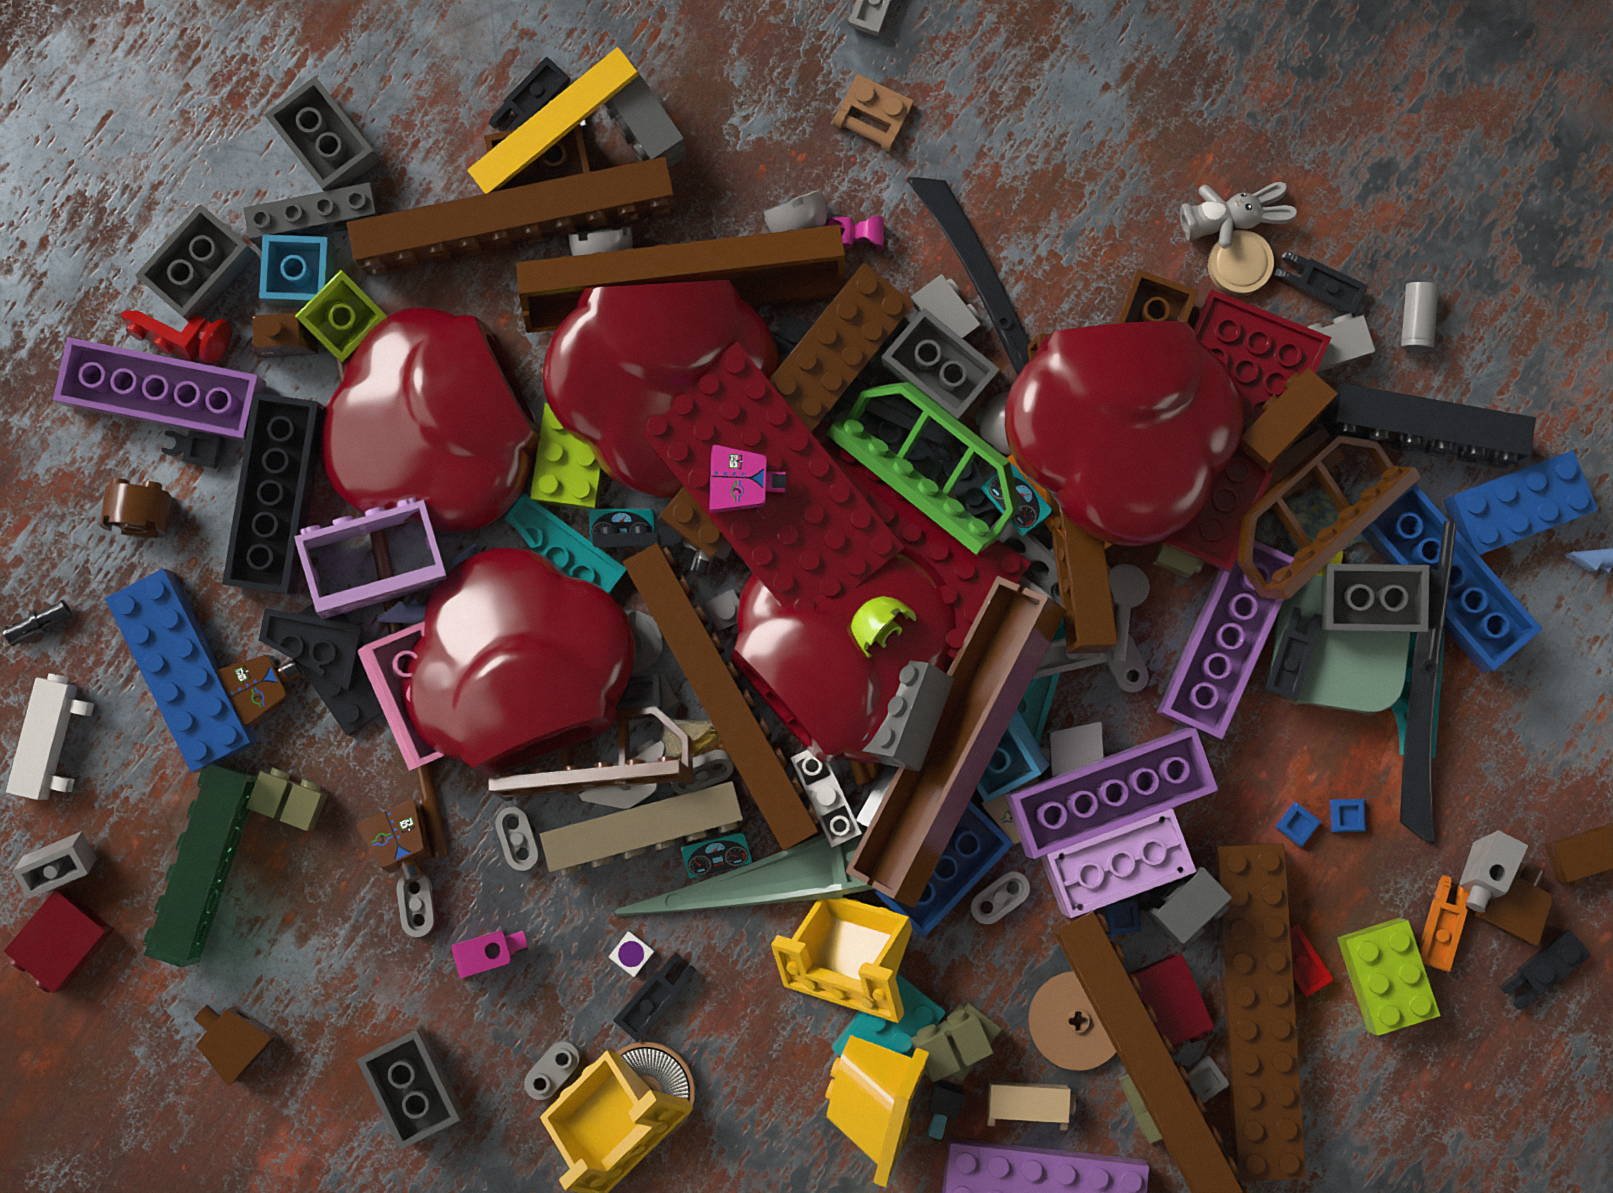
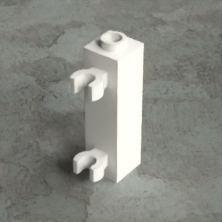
(43, 738)

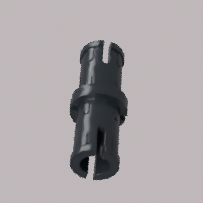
(37, 623)

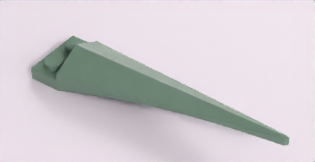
(796, 874)

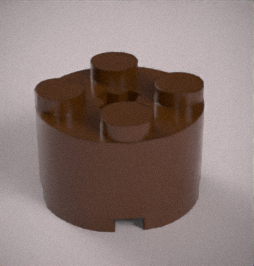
(136, 508)

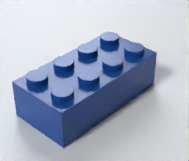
(1521, 503)

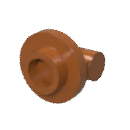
(864, 771)

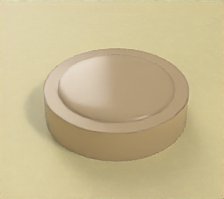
(1243, 265)

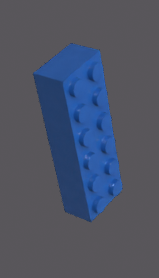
(1480, 608)
(180, 669)

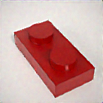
(1307, 966)

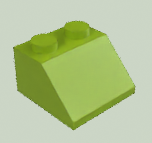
(340, 316)

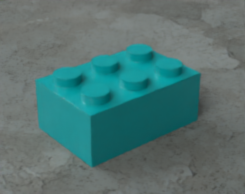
(918, 1013)

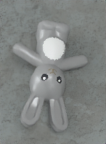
(1240, 211)

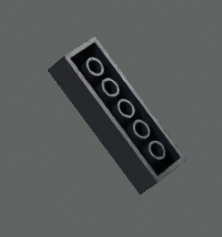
(1430, 425)
(273, 494)

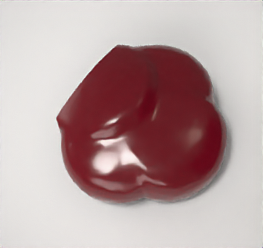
(630, 358)
(430, 418)
(1125, 426)
(516, 662)
(817, 672)

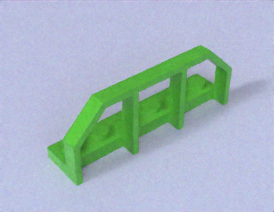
(911, 484)

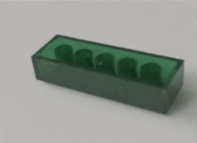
(201, 866)

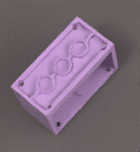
(377, 591)
(1118, 863)

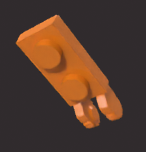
(1443, 927)

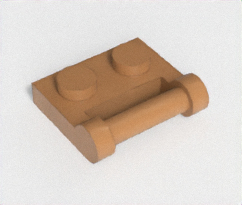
(876, 103)

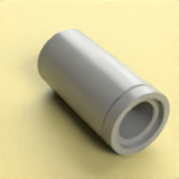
(1419, 316)

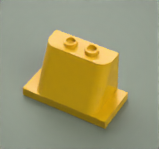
(847, 956)
(874, 1099)
(609, 1123)

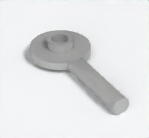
(1129, 589)

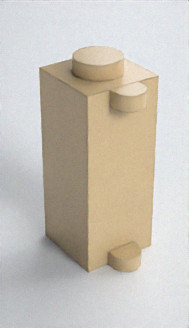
(1030, 1102)

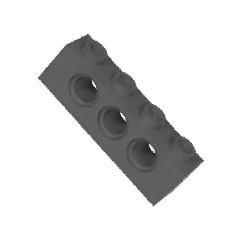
(312, 213)
(1039, 550)

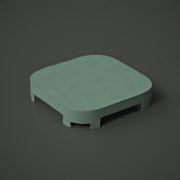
(1346, 668)

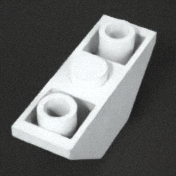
(628, 798)
(826, 798)

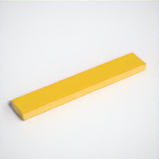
(553, 121)

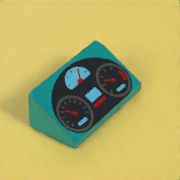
(1032, 509)
(620, 517)
(716, 854)

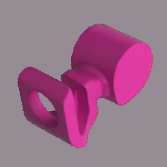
(870, 229)

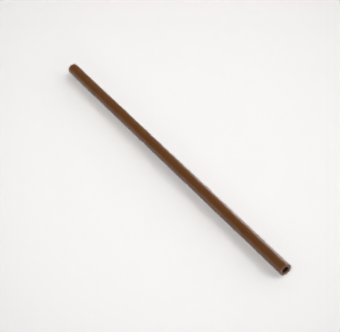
(424, 772)

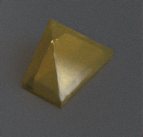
(700, 731)

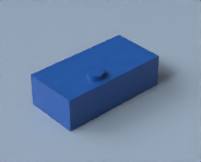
(967, 857)

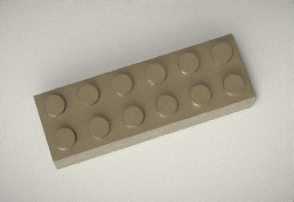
(642, 826)

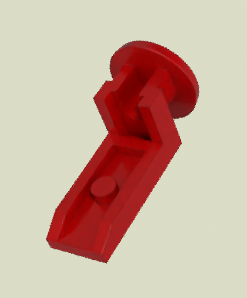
(197, 337)

